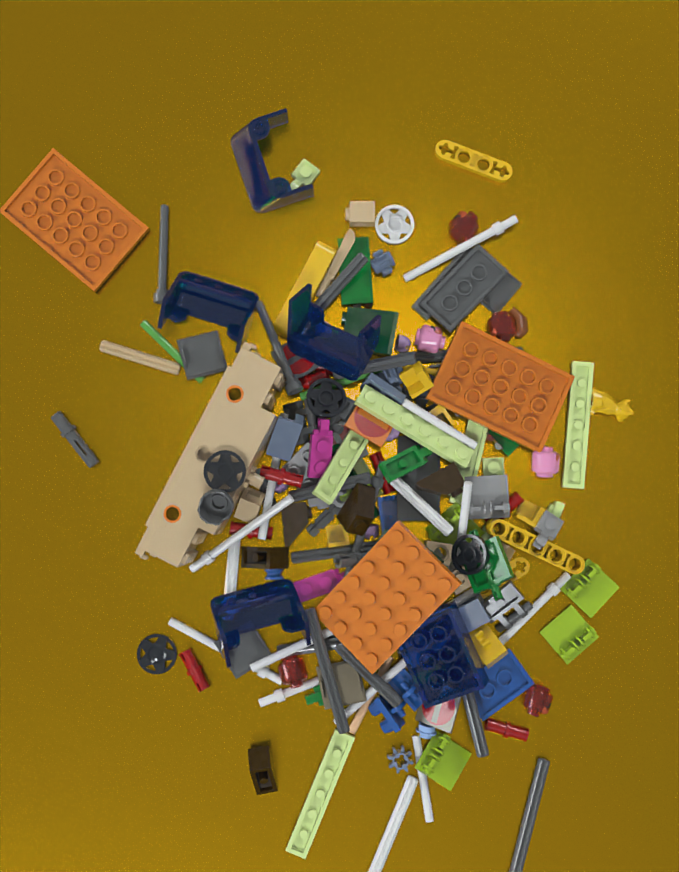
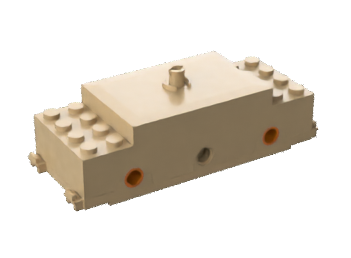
(225, 425)

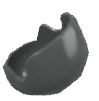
(215, 507)

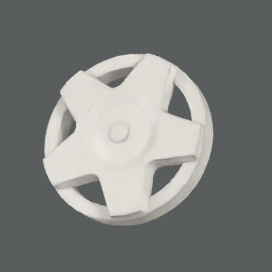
(394, 224)

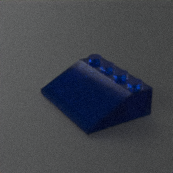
(443, 658)

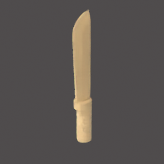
(338, 260)

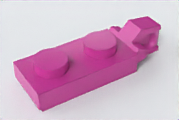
(320, 449)
(318, 584)

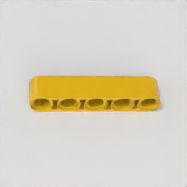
(312, 273)
(525, 542)

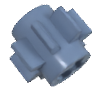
(382, 262)
(391, 376)
(396, 754)

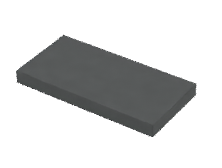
(464, 288)
(405, 509)

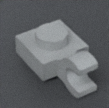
(315, 501)
(548, 528)

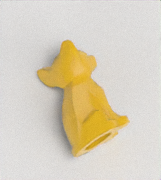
(605, 404)

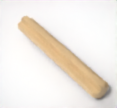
(140, 357)

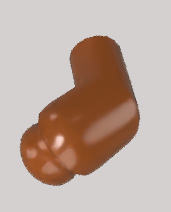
(521, 322)

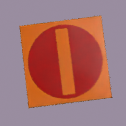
(368, 426)

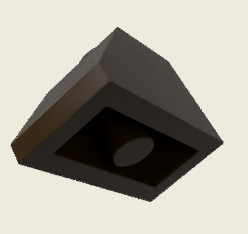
(443, 482)
(358, 510)
(294, 520)
(264, 557)
(262, 770)

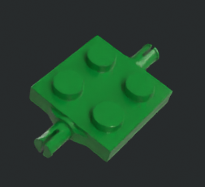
(496, 570)

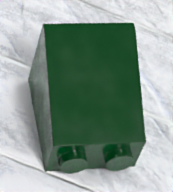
(357, 318)

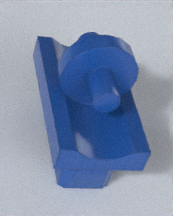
(405, 687)
(393, 715)

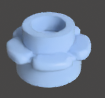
(426, 731)

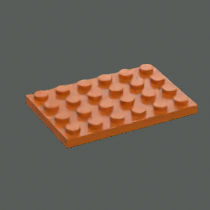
(74, 220)
(500, 387)
(386, 597)

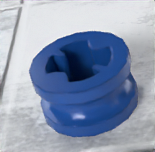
(273, 574)

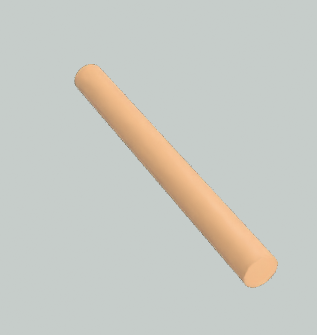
(363, 709)

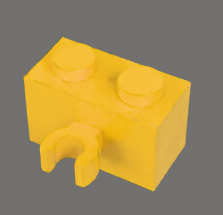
(488, 645)

